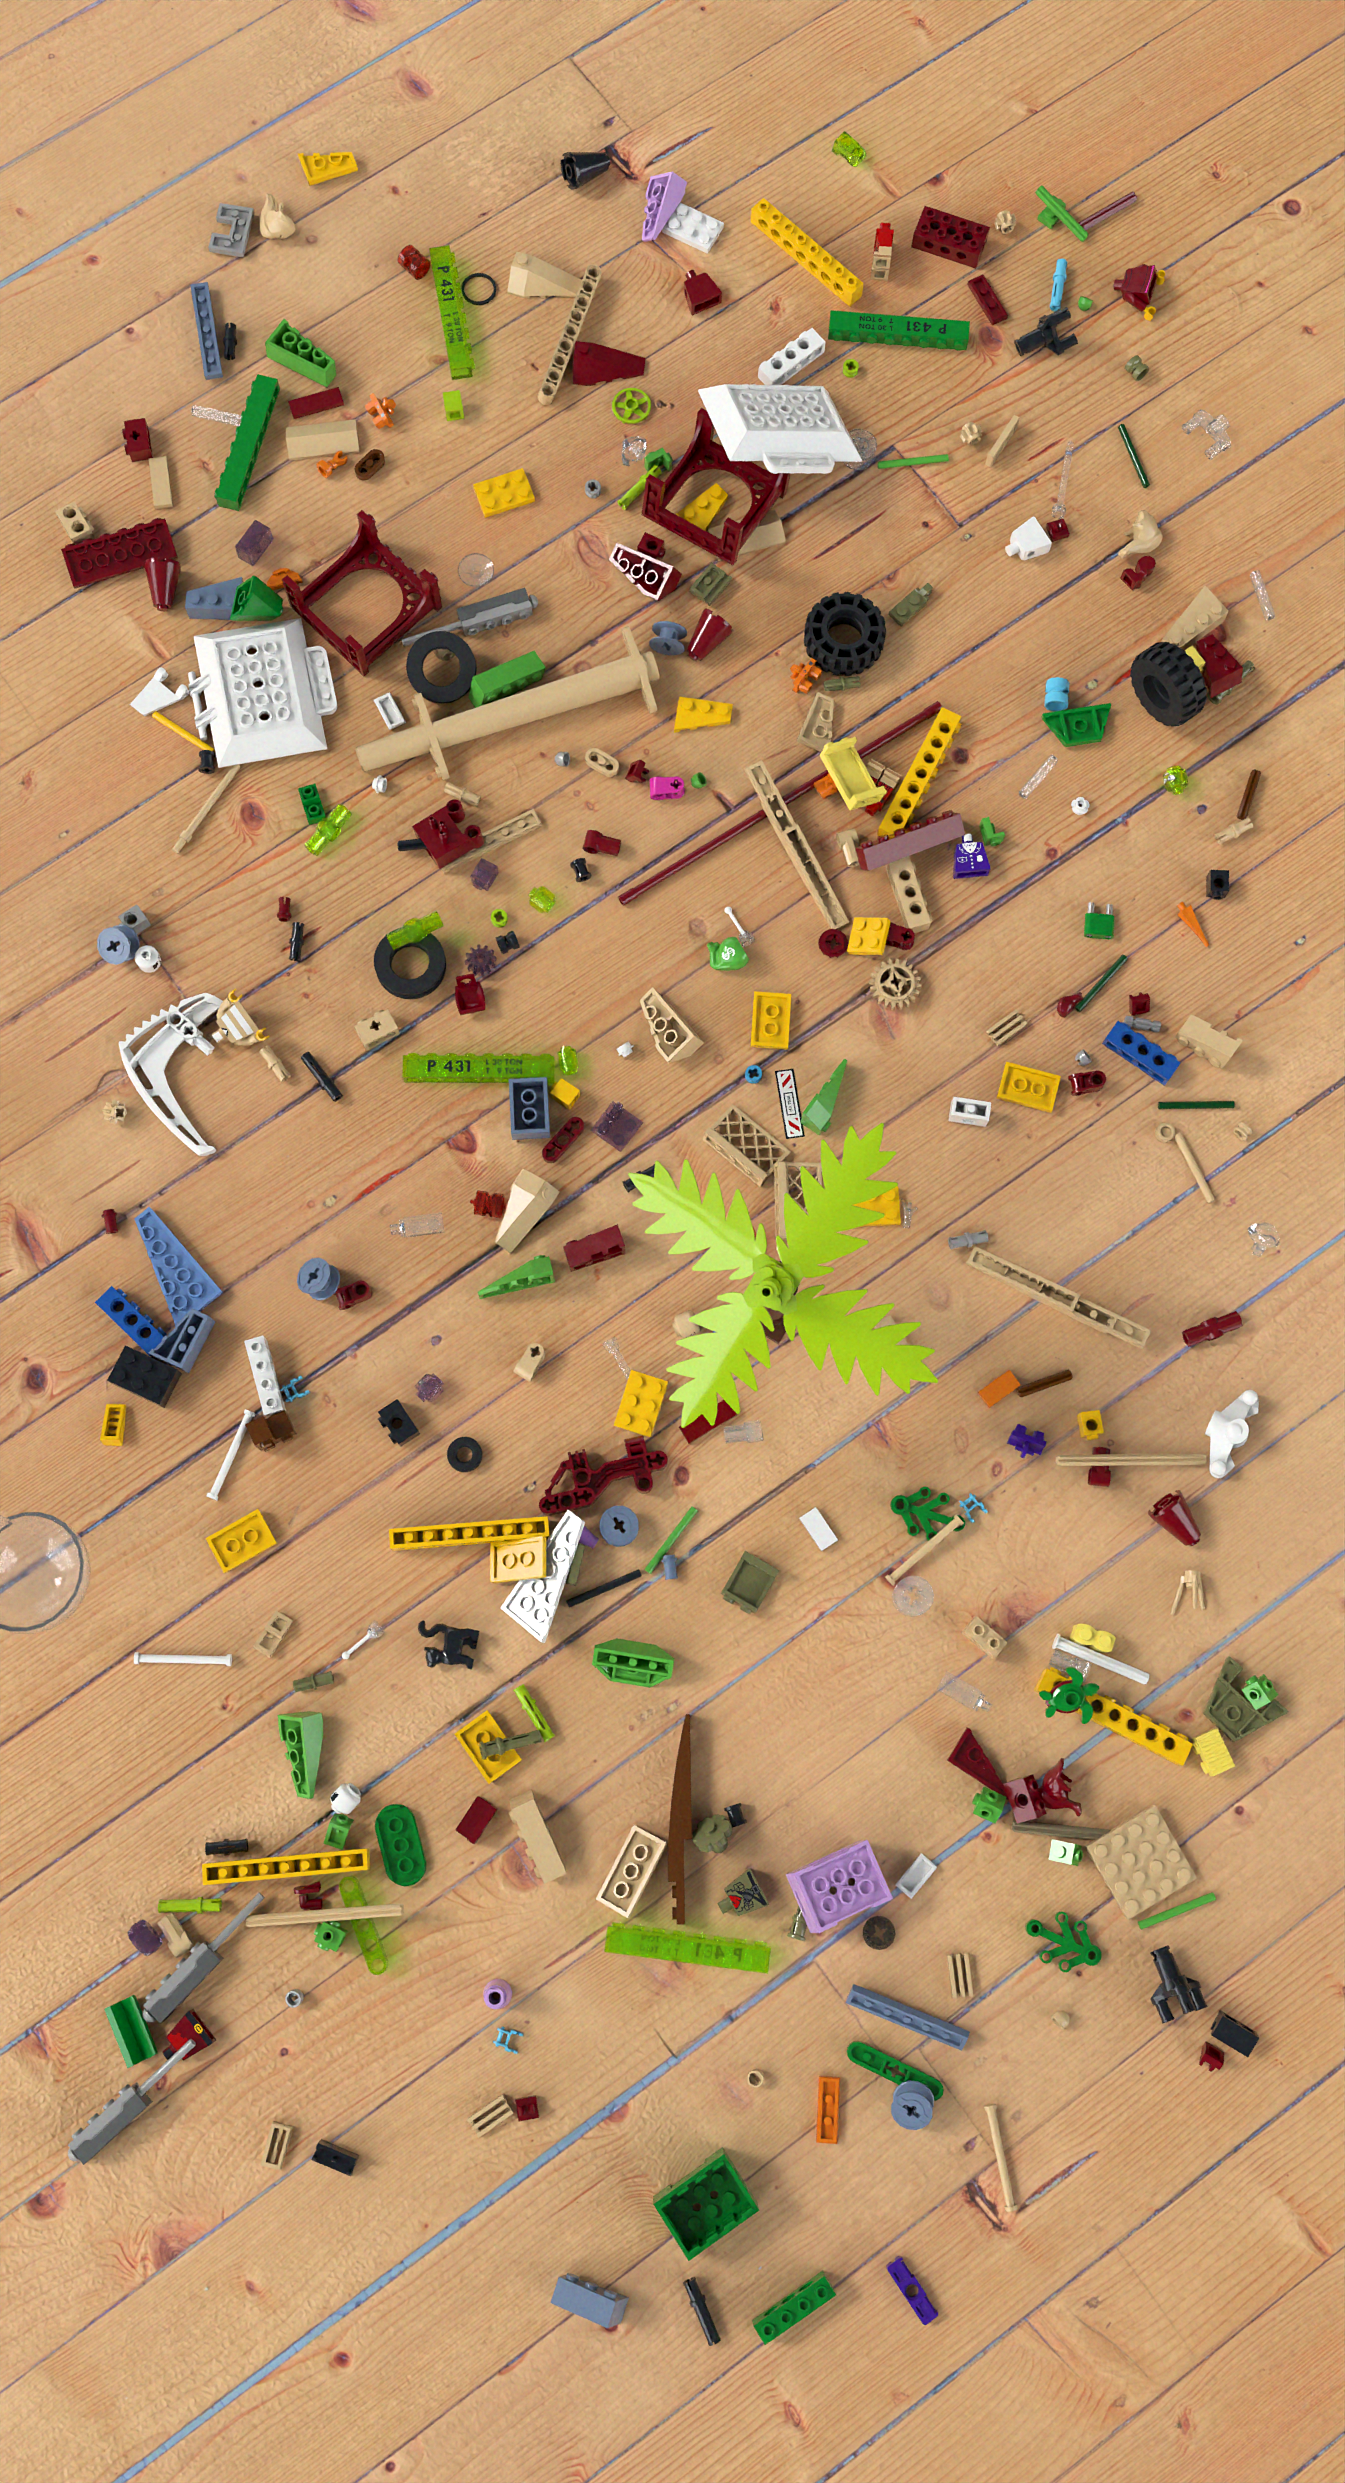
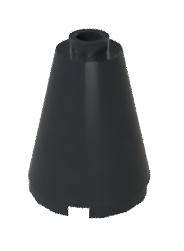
(583, 167)

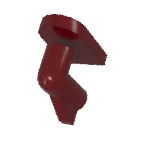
(313, 1904)

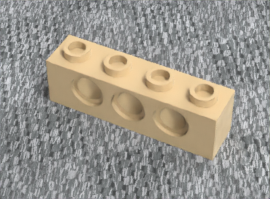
(905, 867)

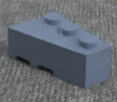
(212, 600)
(184, 1341)
(589, 2300)

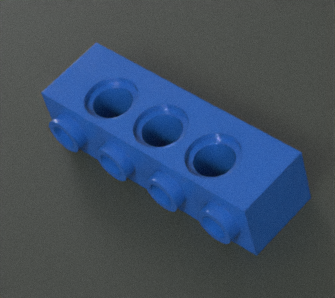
(1143, 1062)
(109, 1302)

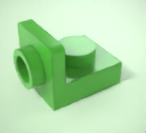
(1047, 217)
(988, 833)
(338, 1831)

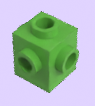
(1259, 1691)
(988, 1804)
(337, 1935)

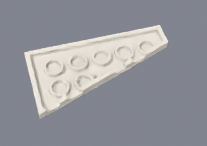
(536, 1600)

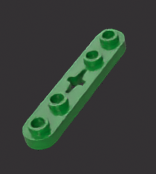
(876, 2060)

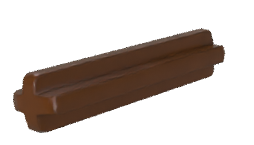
(1248, 794)
(1044, 1383)

